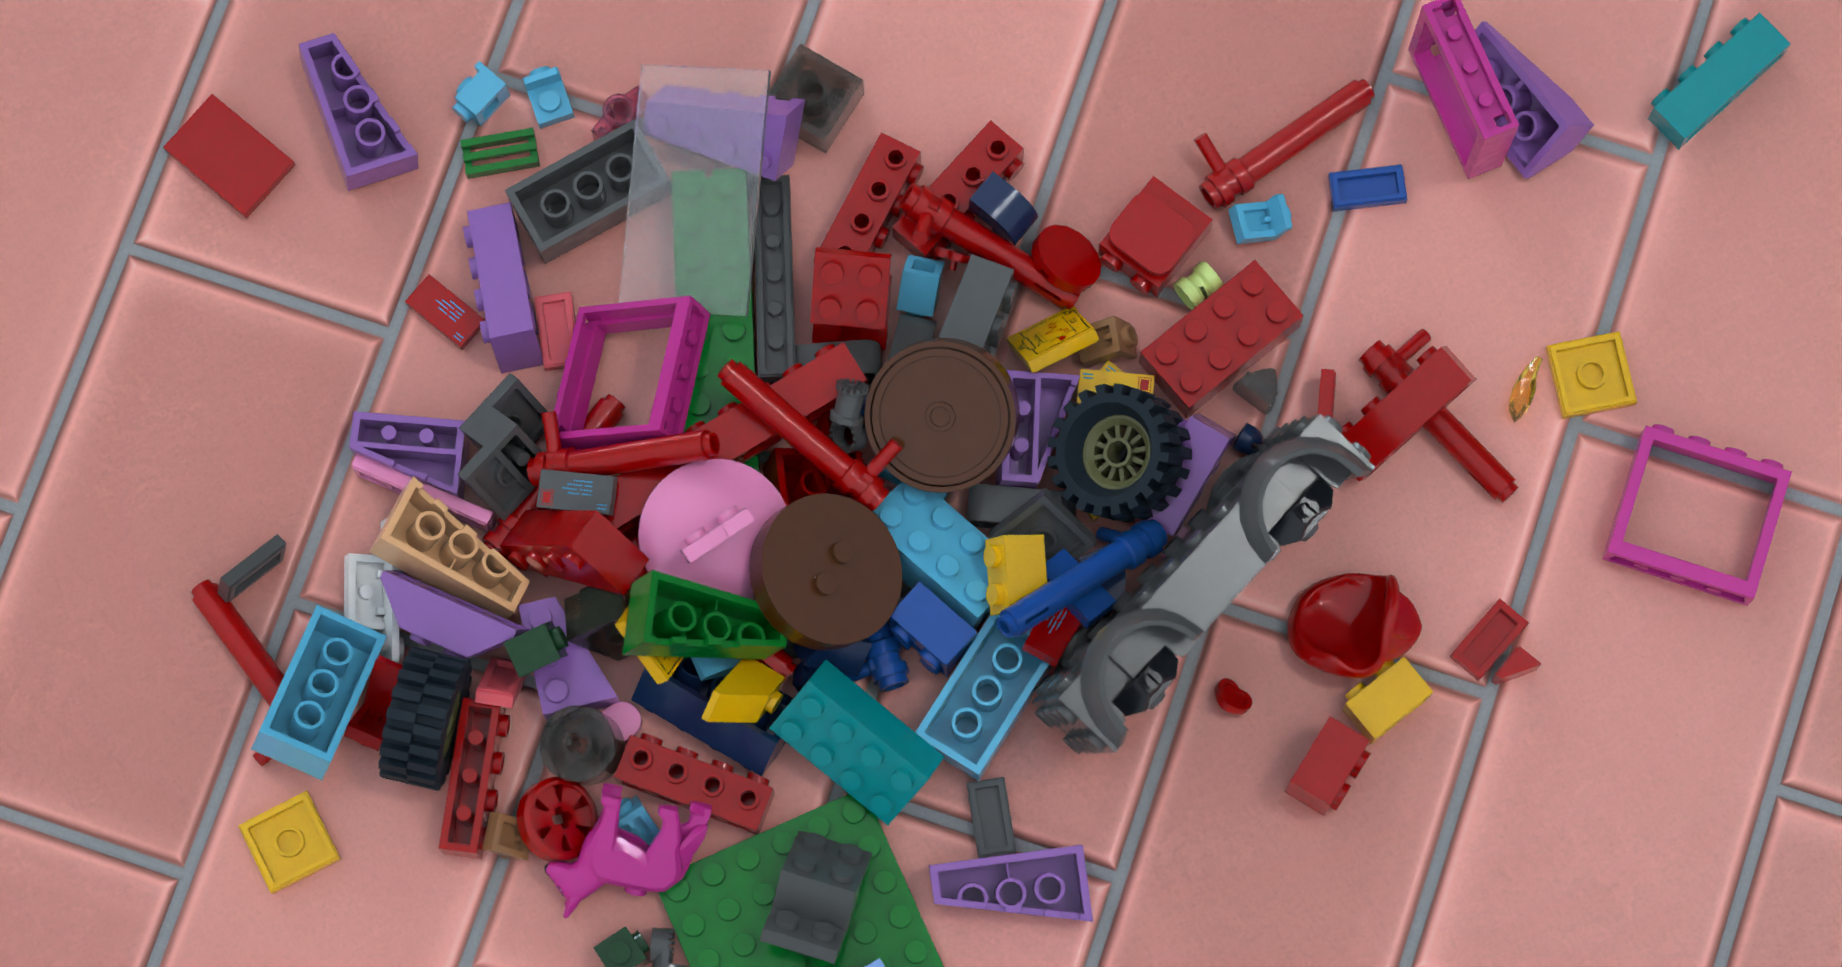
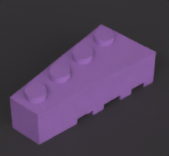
(357, 124)
(503, 287)

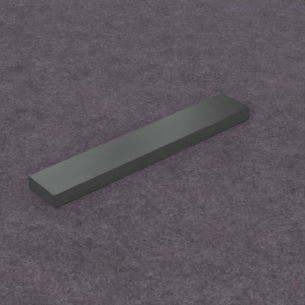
(774, 280)

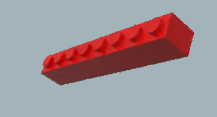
(743, 433)

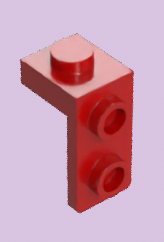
(368, 722)

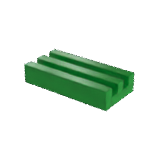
(500, 139)

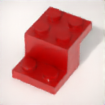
(850, 296)

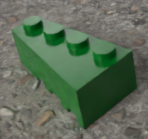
(695, 620)

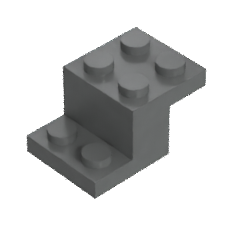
(506, 436)
(816, 896)

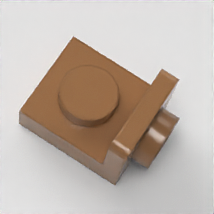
(1115, 340)
(504, 838)

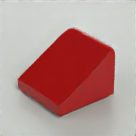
(1516, 665)

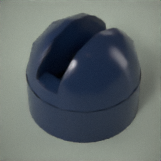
(1246, 438)

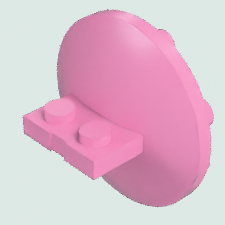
(705, 523)

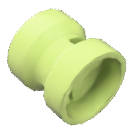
(1198, 285)

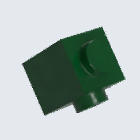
(537, 648)
(623, 950)

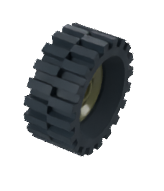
(1110, 488)
(424, 718)

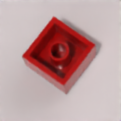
(1326, 766)

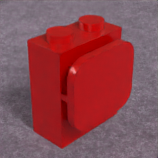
(1154, 237)

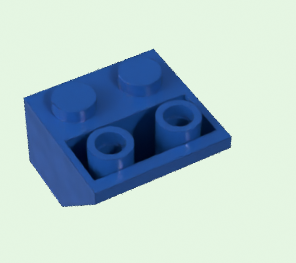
(931, 630)

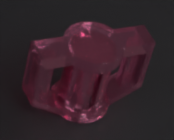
(623, 112)

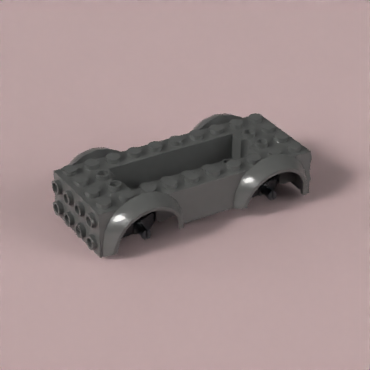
(1252, 510)

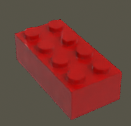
(1220, 338)

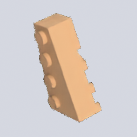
(446, 554)

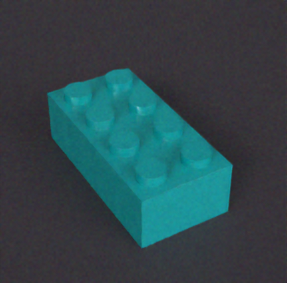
(857, 742)

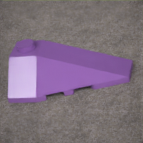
(1546, 115)

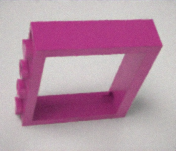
(1462, 86)
(677, 377)
(1679, 570)

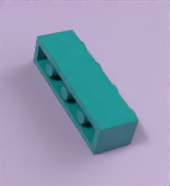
(1718, 80)

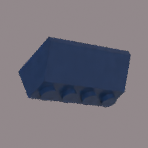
(683, 703)

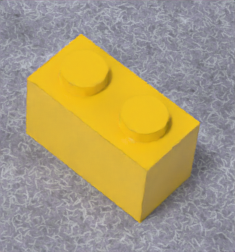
(1013, 568)
(1386, 699)

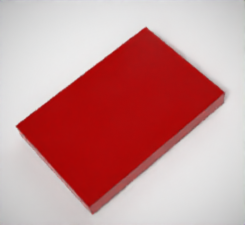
(229, 156)

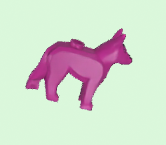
(624, 858)

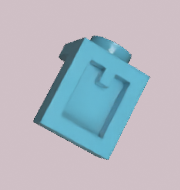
(548, 96)
(636, 819)

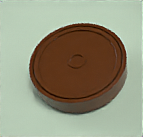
(947, 410)
(825, 572)

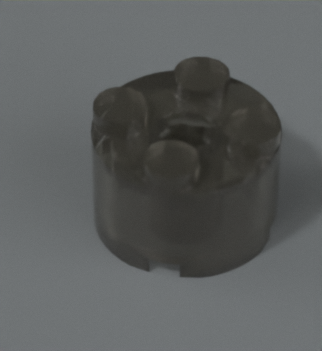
(563, 738)

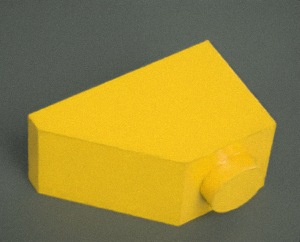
(745, 694)

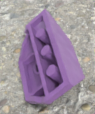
(444, 618)

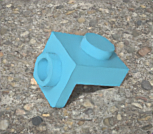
(1260, 220)

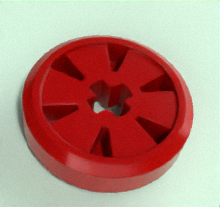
(535, 821)

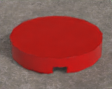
(1066, 258)

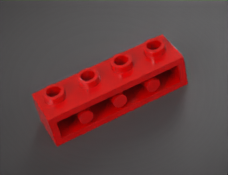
(987, 153)
(875, 197)
(1409, 405)
(473, 777)
(683, 778)

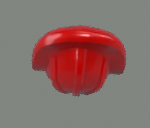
(1352, 624)

